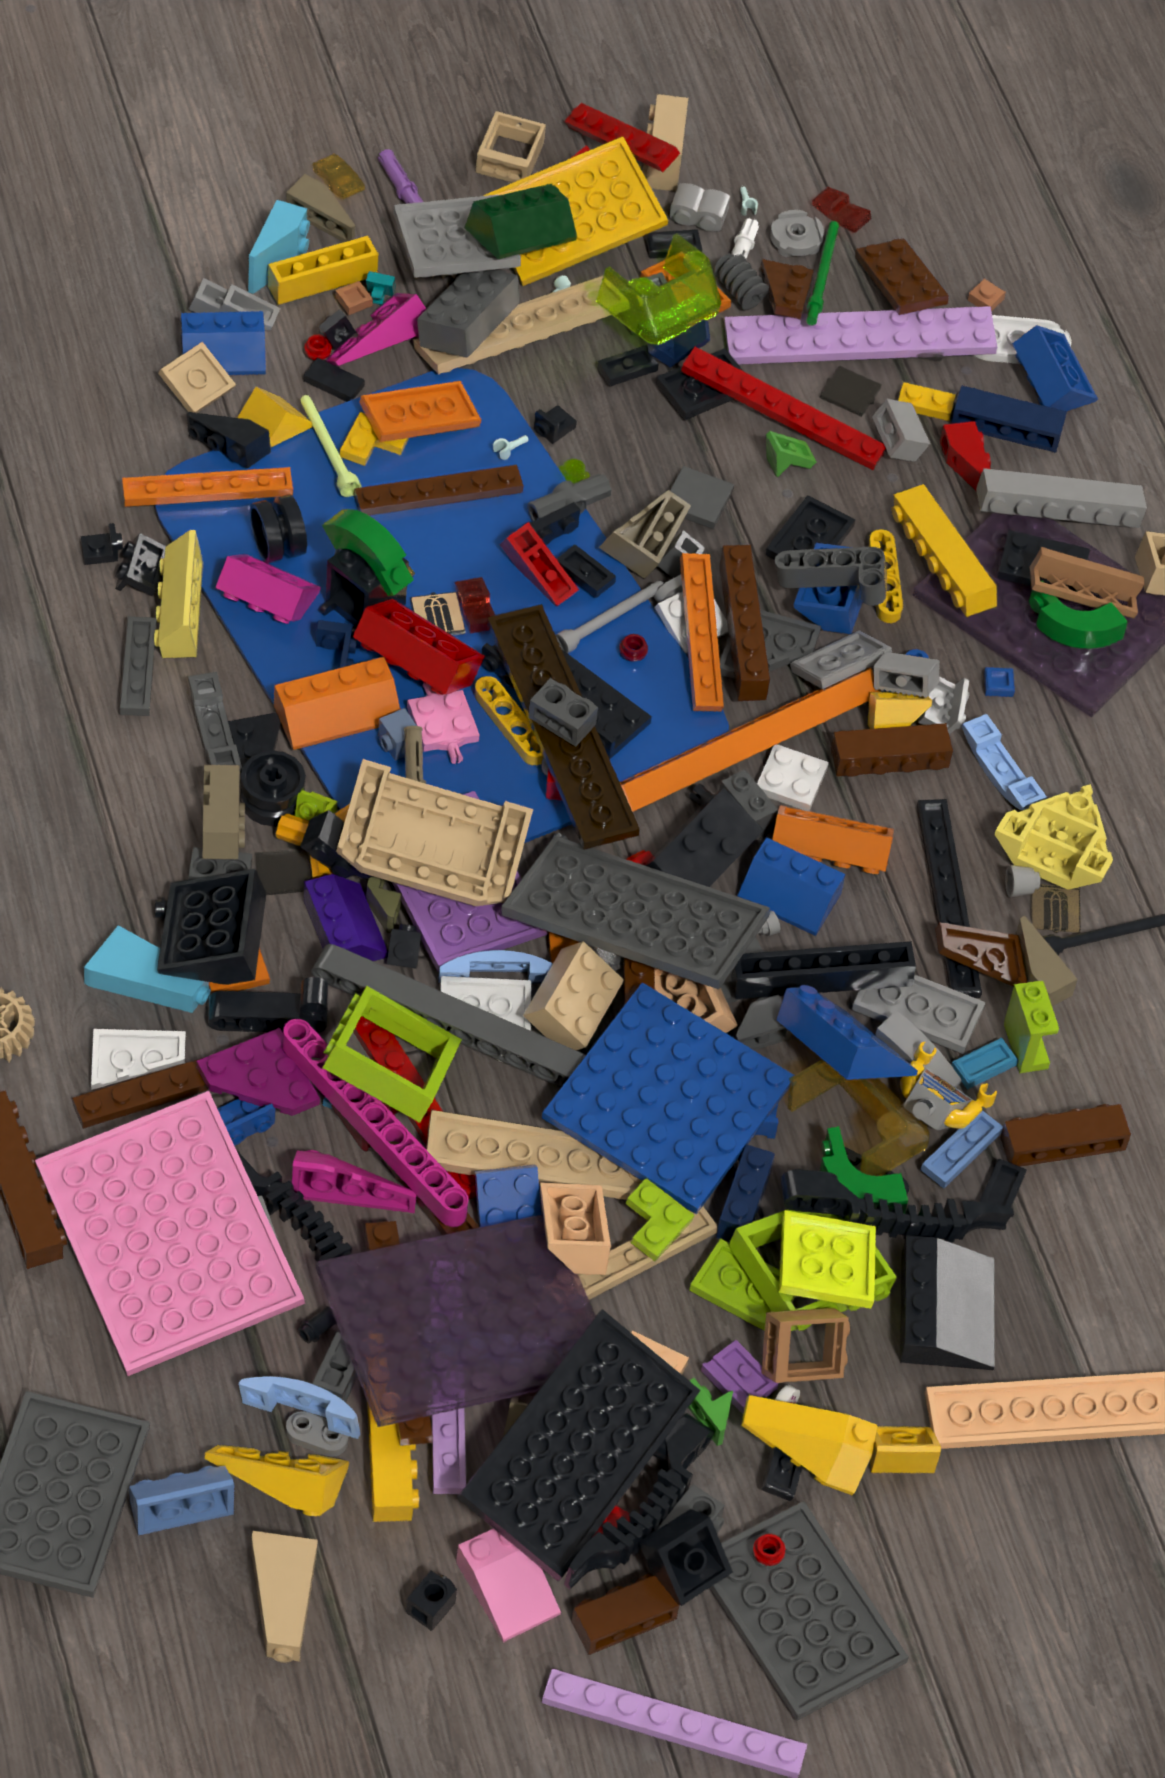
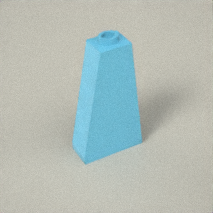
(129, 968)

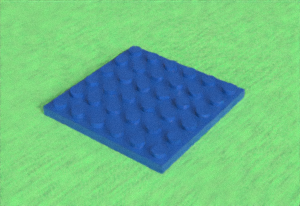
(668, 1097)

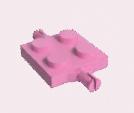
(445, 721)

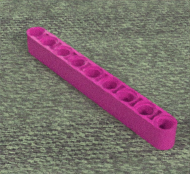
(378, 1134)

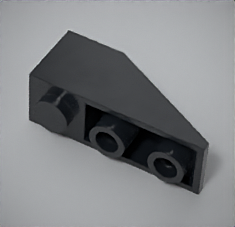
(233, 437)

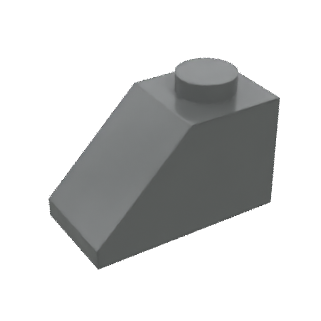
(760, 1024)

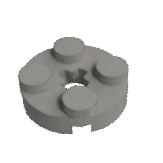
(796, 245)

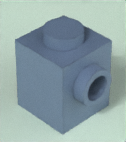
(392, 732)

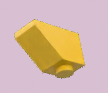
(895, 709)

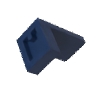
(680, 347)
(337, 636)

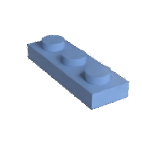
(961, 1149)

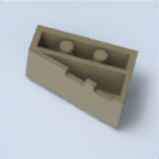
(648, 534)
(222, 813)

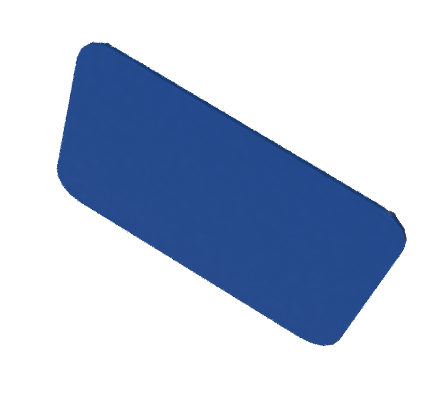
(444, 547)

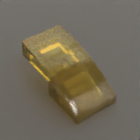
(340, 176)

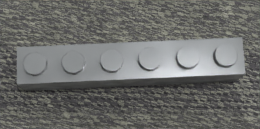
(1061, 498)

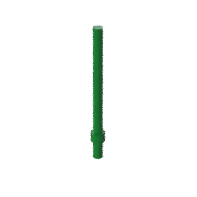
(816, 301)

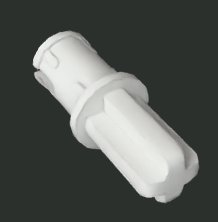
(745, 240)

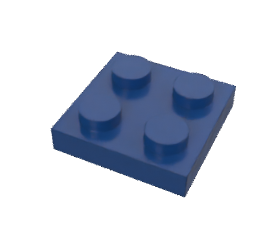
(507, 1194)

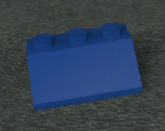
(231, 337)
(1053, 369)
(830, 607)
(792, 886)

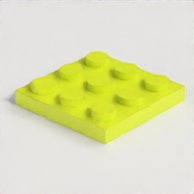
(827, 1259)

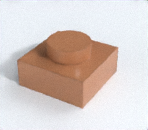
(986, 295)
(354, 298)

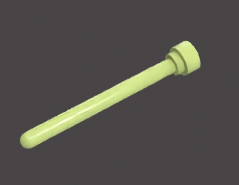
(346, 480)

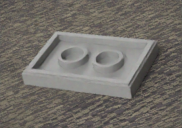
(840, 659)

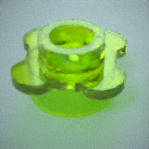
(574, 470)

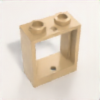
(507, 166)

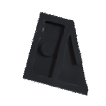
(255, 735)

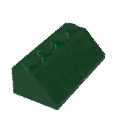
(522, 221)

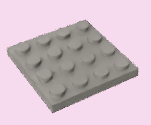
(439, 242)

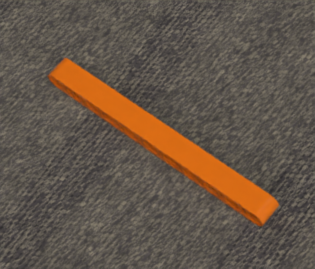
(747, 740)

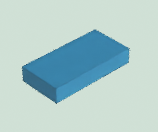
(984, 1063)

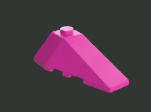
(338, 1182)

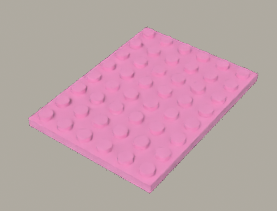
(169, 1233)

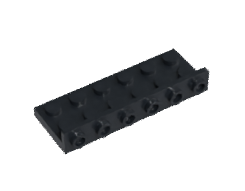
(617, 716)

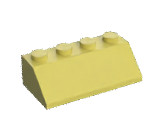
(180, 598)

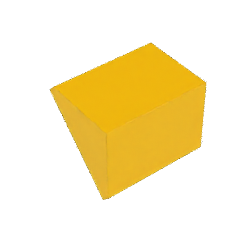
(274, 415)
(905, 1450)

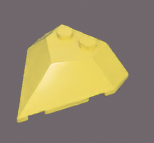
(1058, 839)

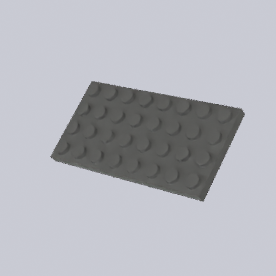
(636, 912)

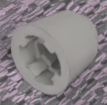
(1021, 880)

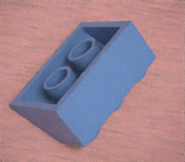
(182, 1499)

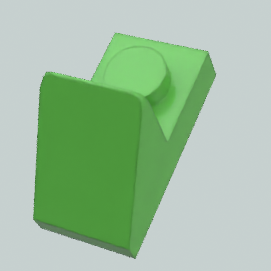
(785, 450)
(711, 1413)

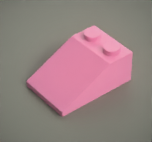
(506, 1584)

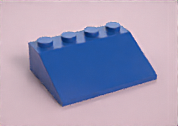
(839, 1037)

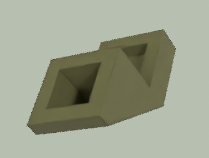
(383, 903)

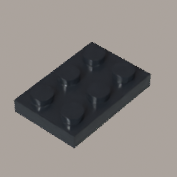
(690, 395)
(811, 524)
(1021, 551)

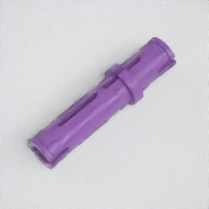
(405, 188)

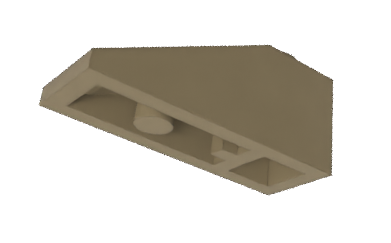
(322, 208)
(1044, 964)

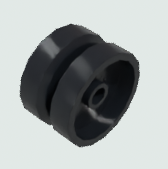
(278, 528)
(271, 786)

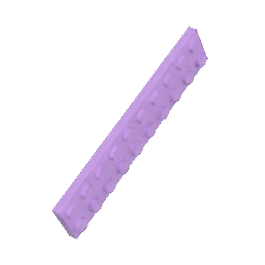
(860, 335)

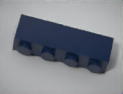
(1010, 418)

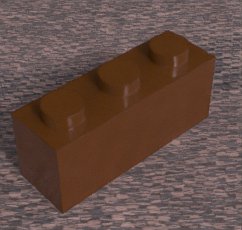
(623, 1613)

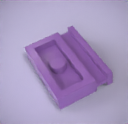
(738, 1371)

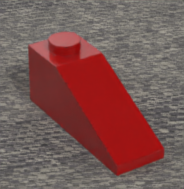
(538, 564)

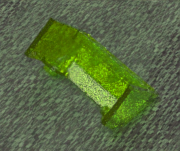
(665, 310)

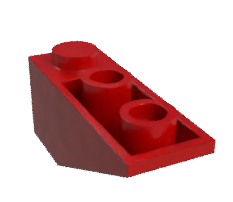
(965, 451)

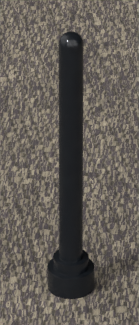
(1059, 944)

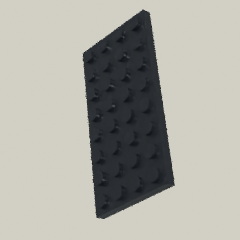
(579, 1445)

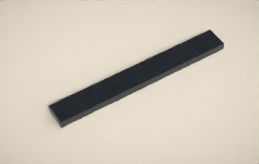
(946, 885)

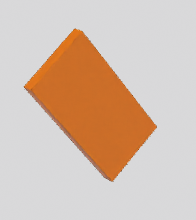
(420, 411)

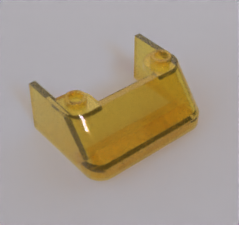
(901, 1130)

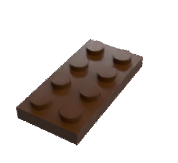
(901, 276)

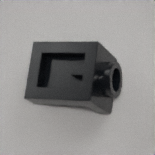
(337, 329)
(553, 424)
(101, 547)

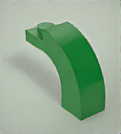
(374, 543)
(1075, 627)
(881, 1187)

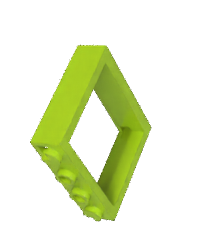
(377, 1079)
(768, 1230)

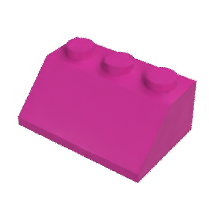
(266, 587)

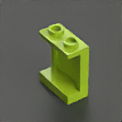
(1026, 1022)

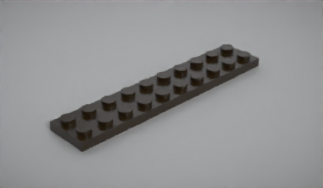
(580, 772)

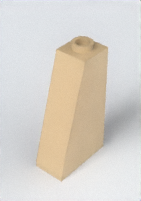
(284, 1585)

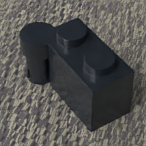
(322, 842)

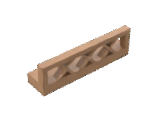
(1085, 578)

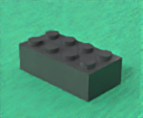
(468, 311)

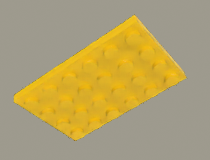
(607, 203)

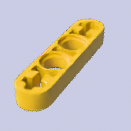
(893, 577)
(509, 721)

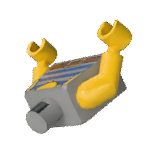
(937, 1100)

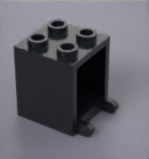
(354, 586)

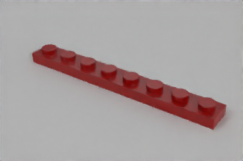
(783, 408)
(385, 1050)

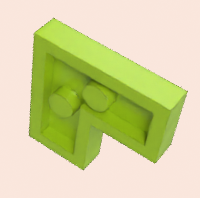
(664, 1219)

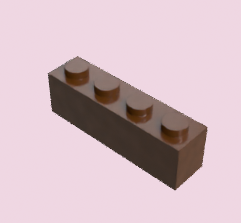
(891, 750)
(1065, 1135)

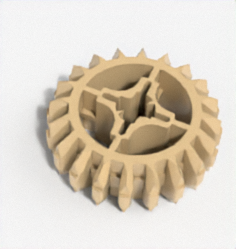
(14, 1010)

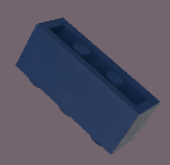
(746, 1191)

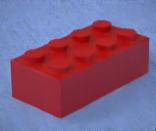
(418, 647)

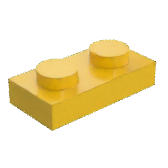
(928, 400)

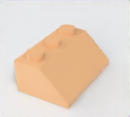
(697, 998)
(576, 1226)

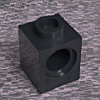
(426, 1611)

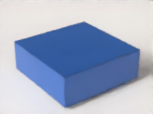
(999, 682)

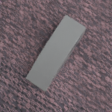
(215, 298)
(905, 1039)

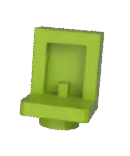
(313, 804)

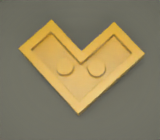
(363, 440)

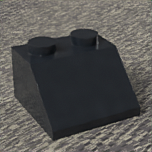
(686, 1556)

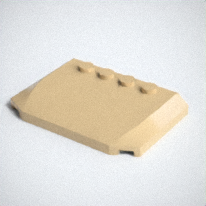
(432, 837)

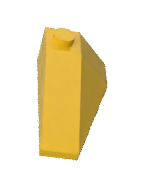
(822, 1441)
(298, 1483)

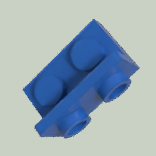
(246, 1119)

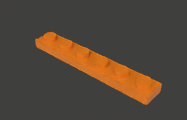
(207, 486)
(701, 632)

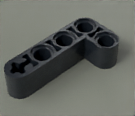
(269, 1010)

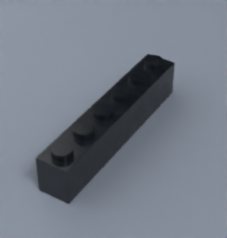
(825, 969)

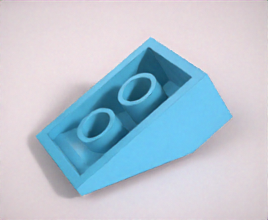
(279, 239)

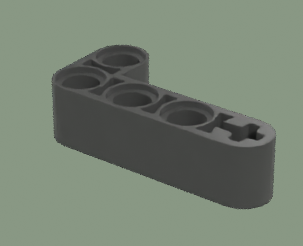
(835, 568)

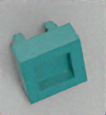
(380, 286)

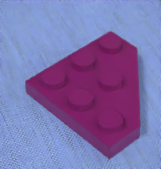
(260, 1075)

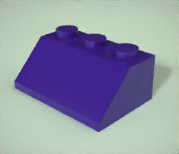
(343, 916)

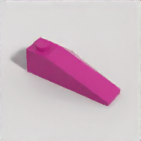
(390, 325)

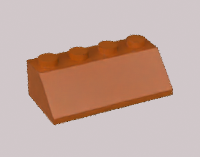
(336, 702)
(834, 839)

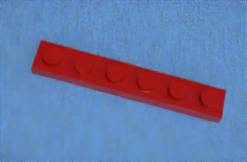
(605, 129)

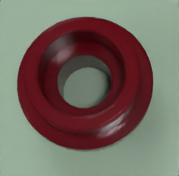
(632, 642)

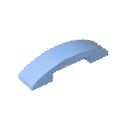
(998, 764)
(497, 962)
(267, 1391)

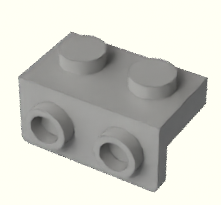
(947, 704)

